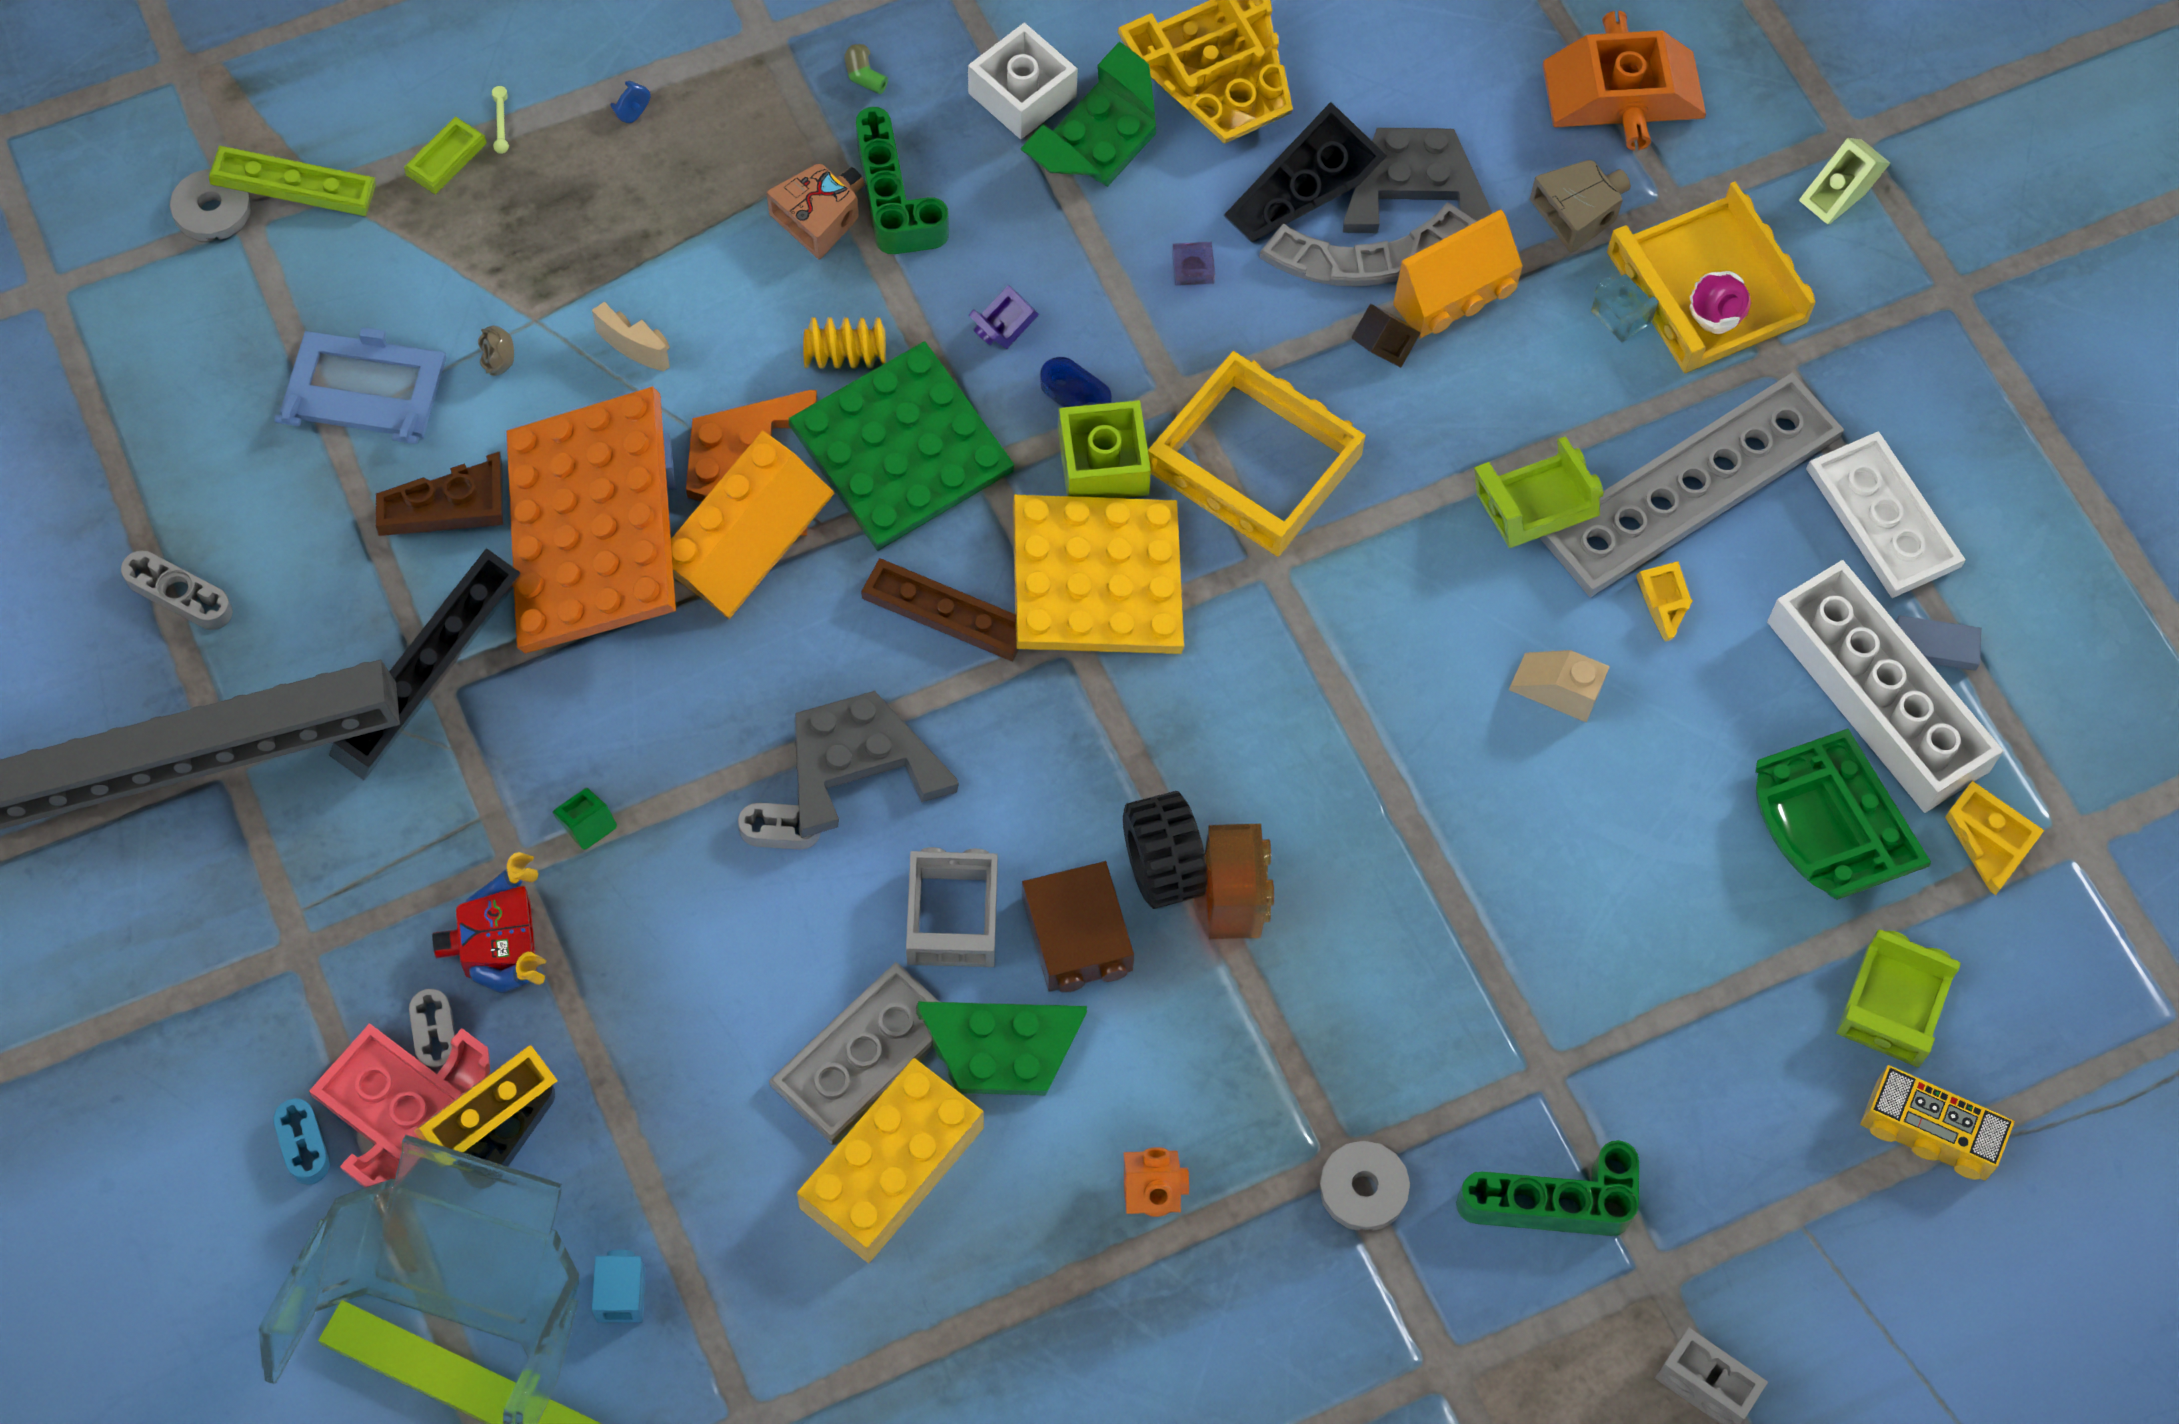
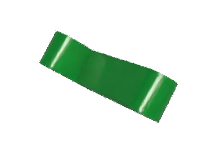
(895, 211)
(1547, 1192)

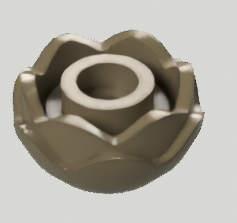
(497, 350)

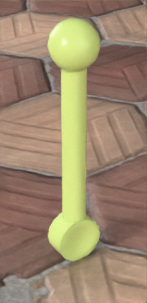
(500, 95)

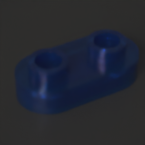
(1079, 387)

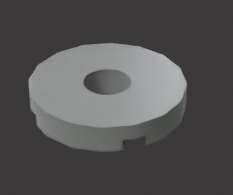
(201, 224)
(1371, 1161)

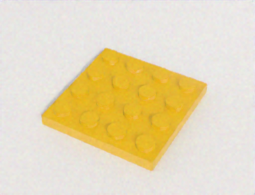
(1097, 574)

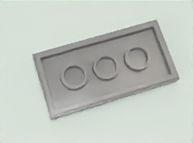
(857, 1055)

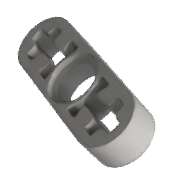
(186, 605)

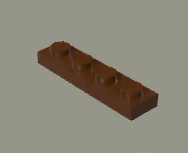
(942, 608)

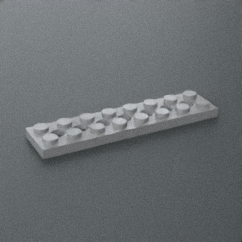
(1695, 458)

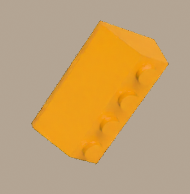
(746, 524)

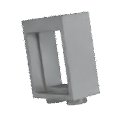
(950, 948)

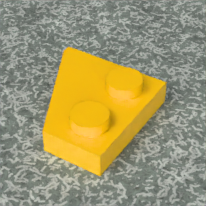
(1991, 834)

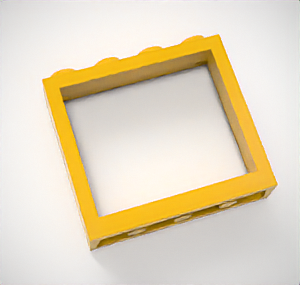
(1221, 498)

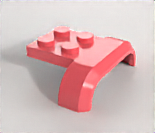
(392, 1093)

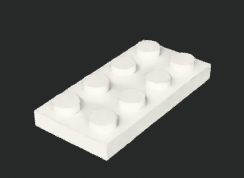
(1885, 514)

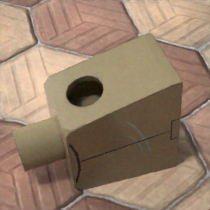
(1579, 201)

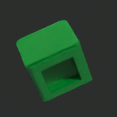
(585, 818)

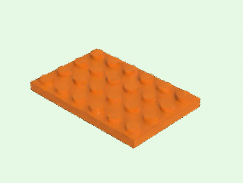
(590, 521)

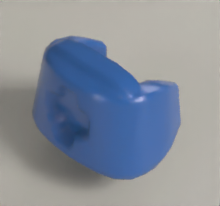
(631, 102)

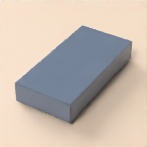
(1944, 642)

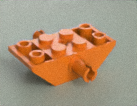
(1623, 80)

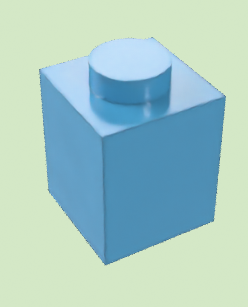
(618, 1287)

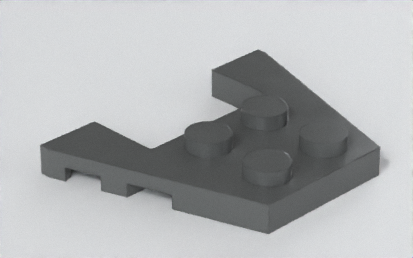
(1417, 167)
(854, 742)

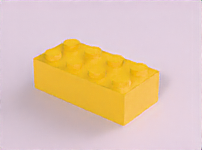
(891, 1160)

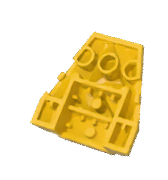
(1217, 63)

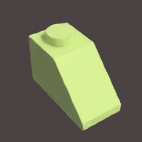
(1844, 180)

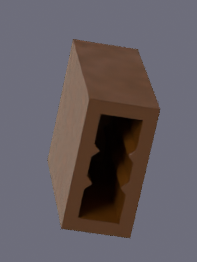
(1077, 927)

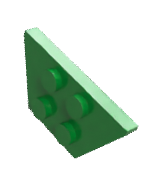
(1001, 1045)

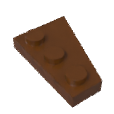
(454, 501)

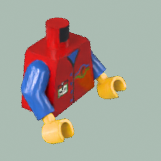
(496, 931)

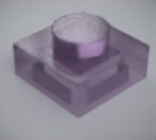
(1193, 263)

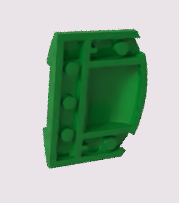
(1835, 817)

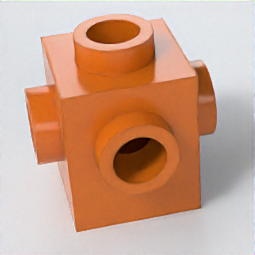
(1154, 1182)

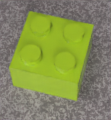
(1104, 450)

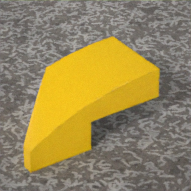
(1665, 597)

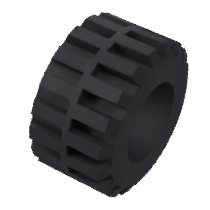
(1165, 849)

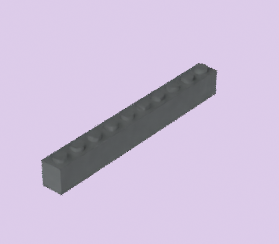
(197, 742)

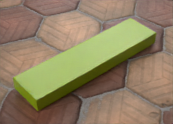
(292, 180)

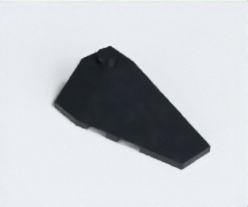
(1314, 169)

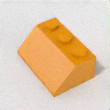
(1458, 275)

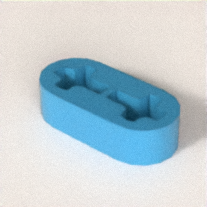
(311, 1137)

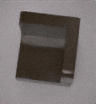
(1385, 335)

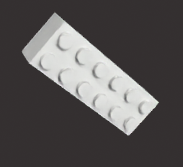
(1884, 686)

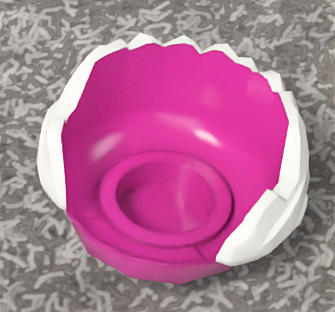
(1719, 301)

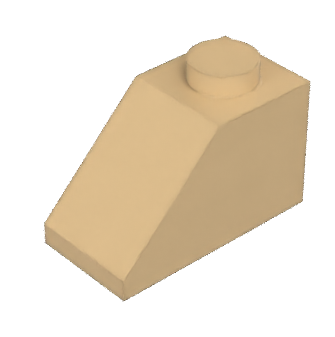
(1561, 681)

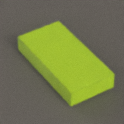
(445, 155)

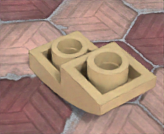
(633, 341)

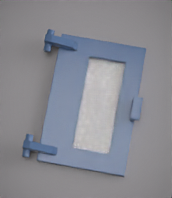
(363, 384)

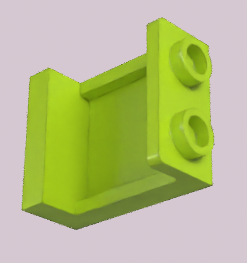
(1540, 495)
(1898, 997)

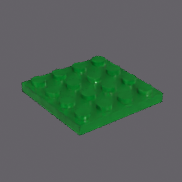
(901, 445)

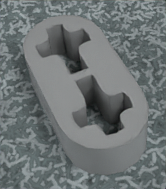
(778, 826)
(423, 1032)

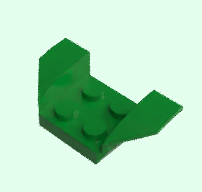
(1105, 125)

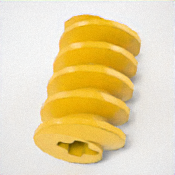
(844, 343)

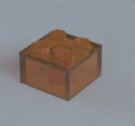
(1238, 881)

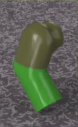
(859, 69)

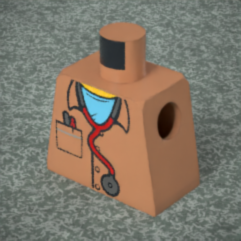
(816, 206)

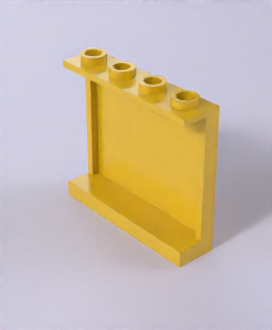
(1713, 238)

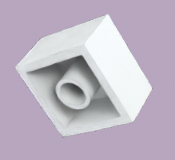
(1022, 80)

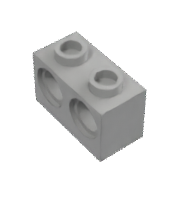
(1711, 1379)

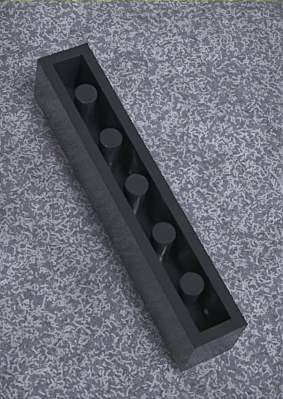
(433, 655)

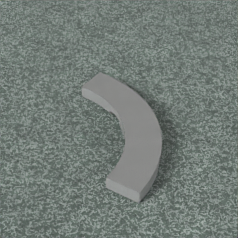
(1359, 264)

